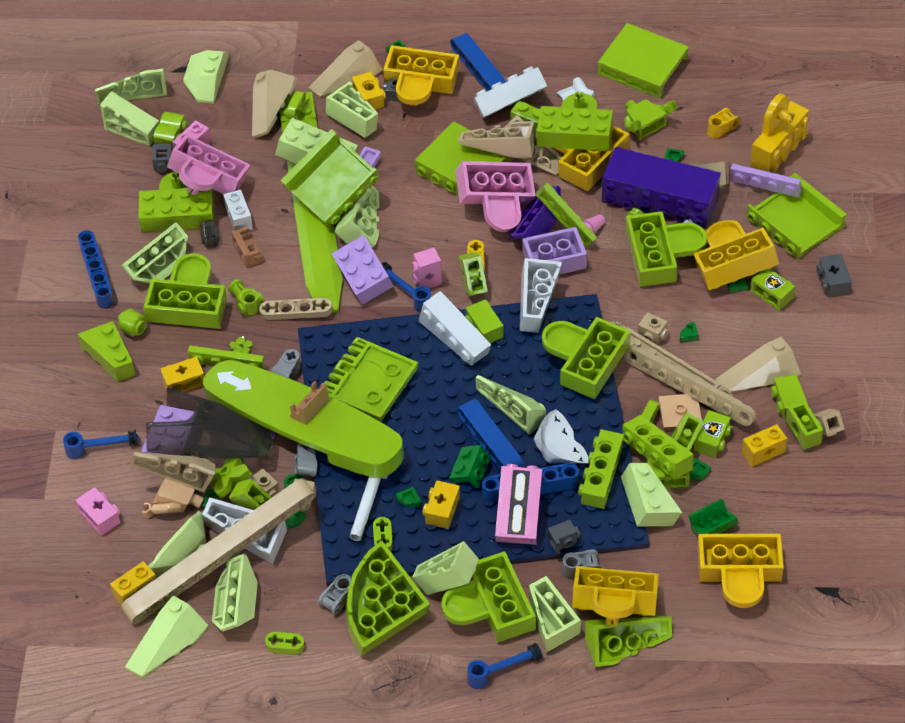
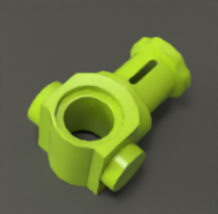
(247, 299)

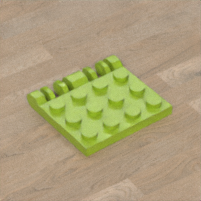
(370, 378)

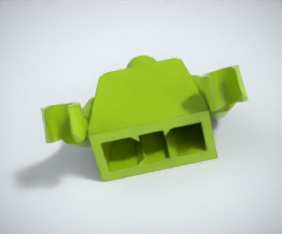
(646, 117)

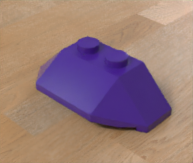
(535, 219)

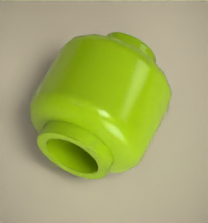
(132, 322)

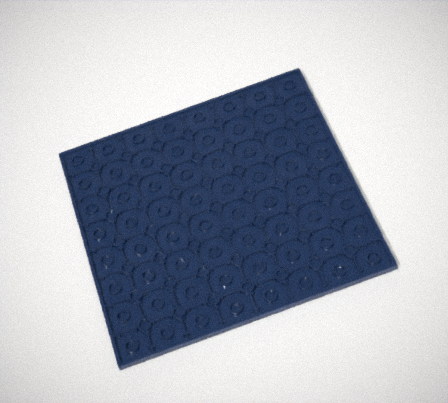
(435, 434)

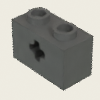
(834, 275)

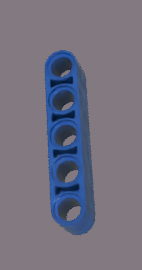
(476, 61)
(95, 269)
(488, 435)
(559, 482)

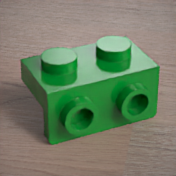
(470, 465)
(712, 519)

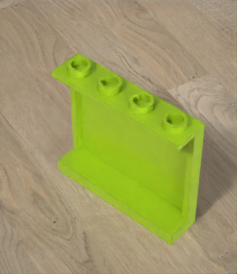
(641, 60)
(446, 154)
(330, 178)
(798, 221)

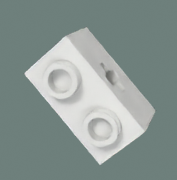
(237, 210)

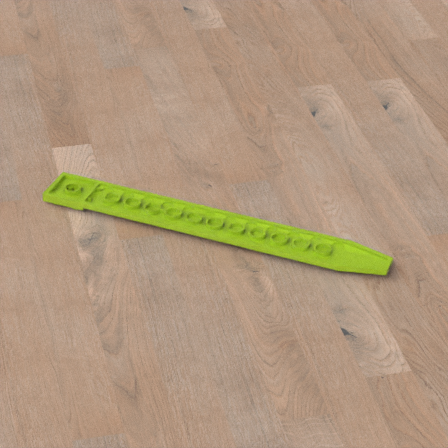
(316, 239)

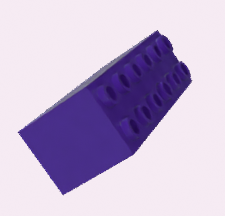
(660, 186)

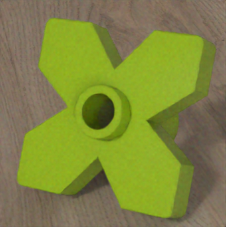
(228, 476)

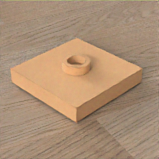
(674, 408)

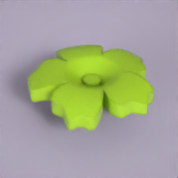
(241, 345)

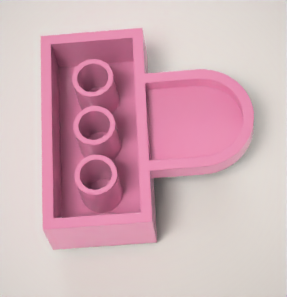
(206, 167)
(499, 188)

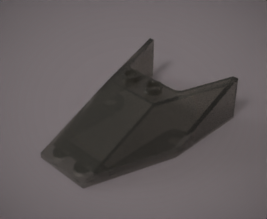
(210, 433)

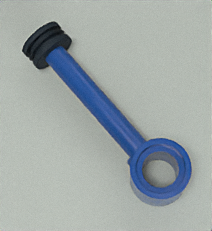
(419, 294)
(75, 445)
(482, 668)

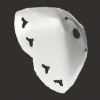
(554, 444)

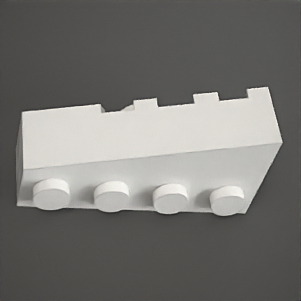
(509, 92)
(537, 287)
(453, 328)
(222, 515)

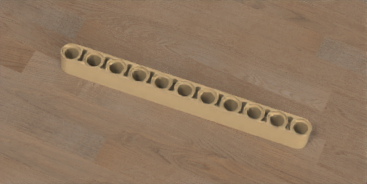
(218, 551)

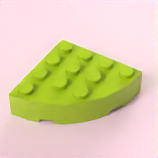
(381, 600)

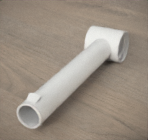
(365, 508)

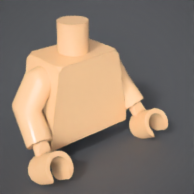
(172, 498)

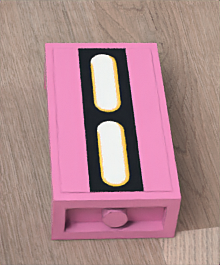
(518, 504)

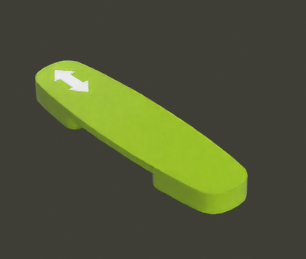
(337, 429)

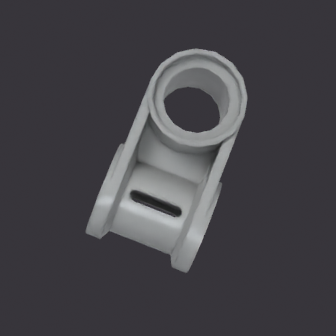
(288, 365)
(305, 461)
(579, 559)
(334, 596)

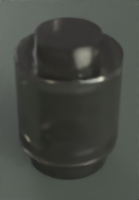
(209, 234)

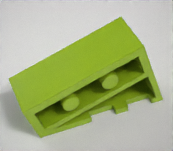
(108, 350)

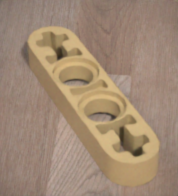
(296, 305)

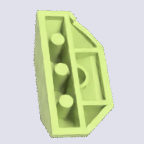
(205, 74)
(158, 256)
(181, 545)
(235, 594)

